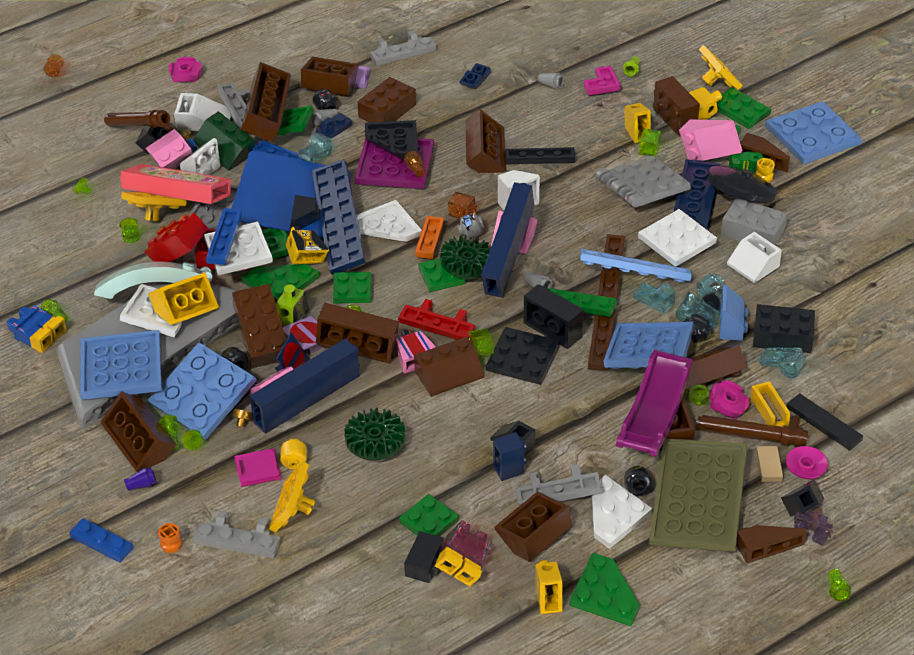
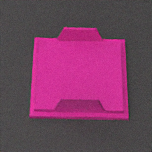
(257, 467)

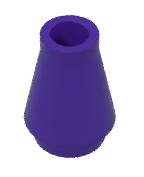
(141, 479)

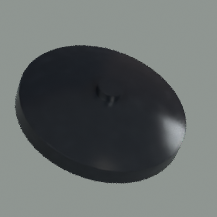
(742, 184)

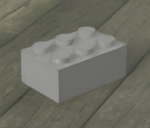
(748, 217)

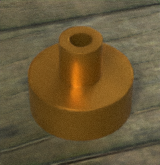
(242, 416)

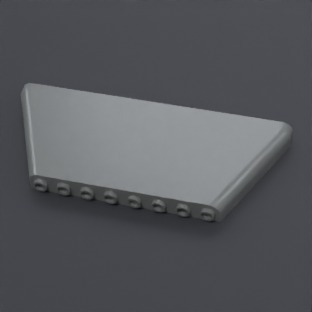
(202, 328)

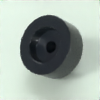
(715, 302)

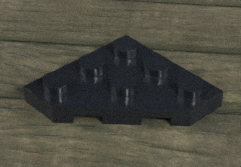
(393, 136)

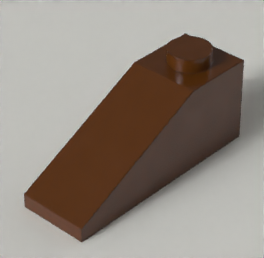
(758, 144)
(764, 541)

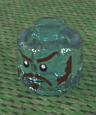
(710, 284)

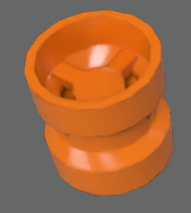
(170, 537)

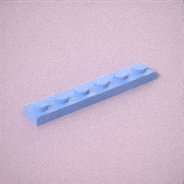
(642, 267)

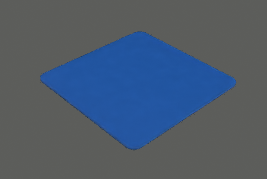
(270, 187)

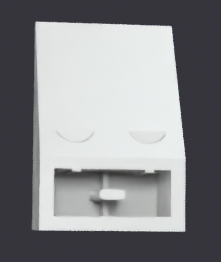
(195, 109)

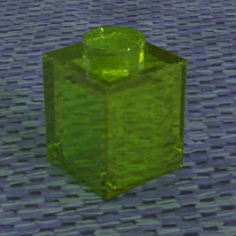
(649, 142)
(482, 341)

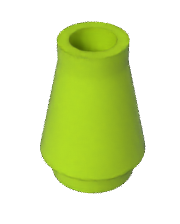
(631, 67)

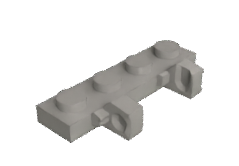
(414, 47)
(234, 101)
(563, 489)
(220, 535)

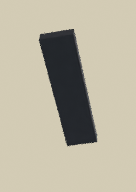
(540, 155)
(824, 421)

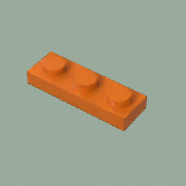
(429, 237)

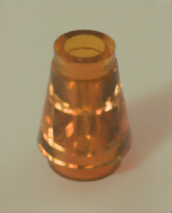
(414, 163)

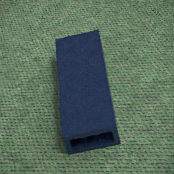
(508, 240)
(305, 386)

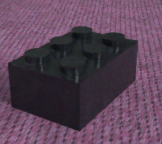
(553, 316)
(783, 327)

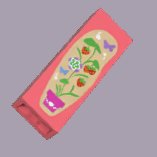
(176, 183)

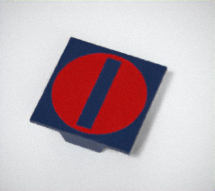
(291, 354)

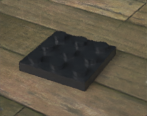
(523, 355)

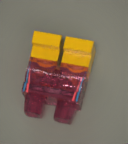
(464, 552)

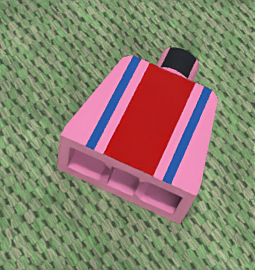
(410, 344)

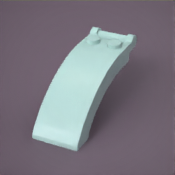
(146, 273)

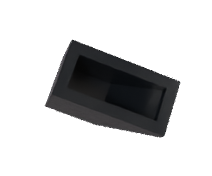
(303, 211)

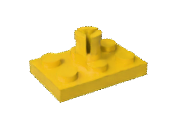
(718, 70)
(152, 203)
(292, 498)

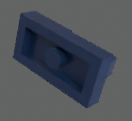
(334, 126)

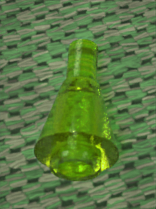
(170, 424)

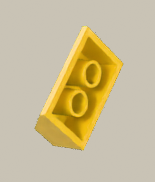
(184, 299)

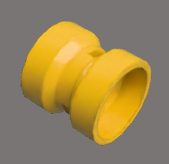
(765, 168)

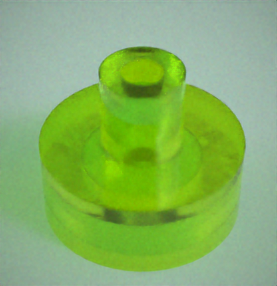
(81, 186)
(699, 394)
(188, 442)

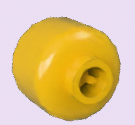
(293, 453)

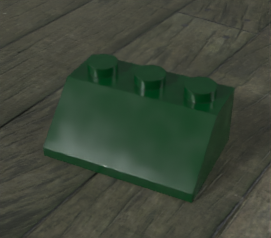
(231, 140)

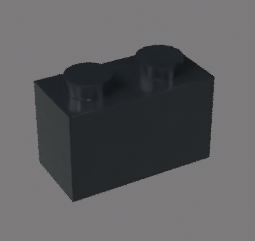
(423, 557)

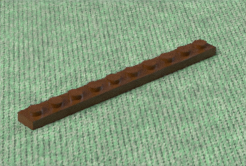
(608, 288)

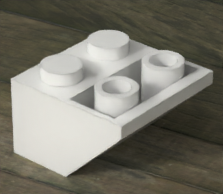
(203, 160)
(755, 257)

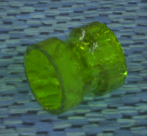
(129, 230)

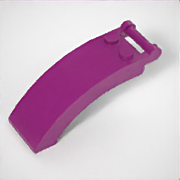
(655, 403)

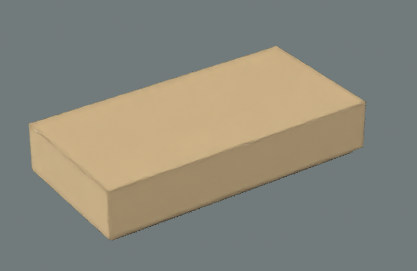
(769, 464)

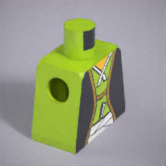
(292, 305)

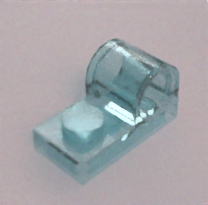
(319, 147)
(658, 298)
(692, 304)
(788, 359)

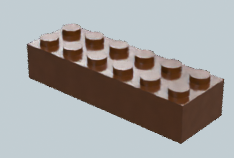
(266, 102)

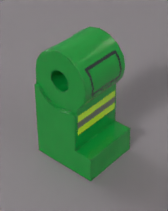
(745, 160)

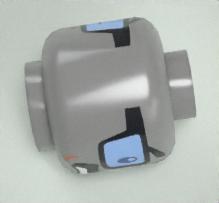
(471, 225)

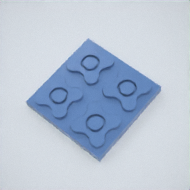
(813, 132)
(635, 342)
(120, 364)
(202, 390)

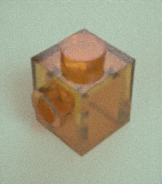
(461, 205)

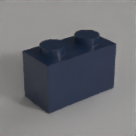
(509, 456)

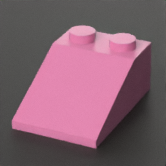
(710, 139)

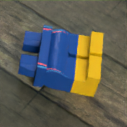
(37, 326)

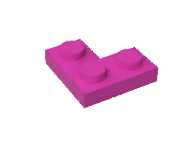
(605, 81)

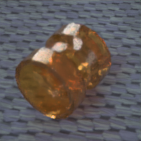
(53, 65)

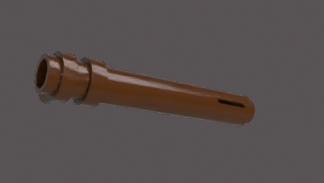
(152, 118)
(784, 435)

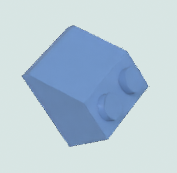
(732, 315)

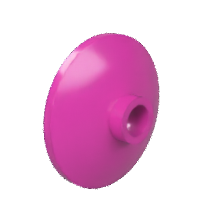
(806, 462)

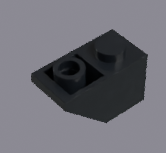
(523, 431)
(803, 498)

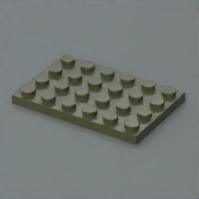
(699, 495)

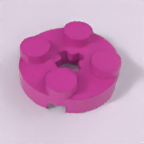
(185, 70)
(735, 406)

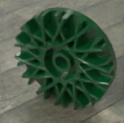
(464, 257)
(375, 435)

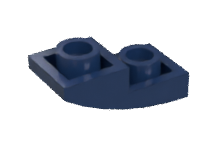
(475, 76)

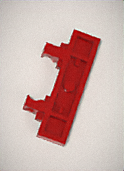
(439, 324)

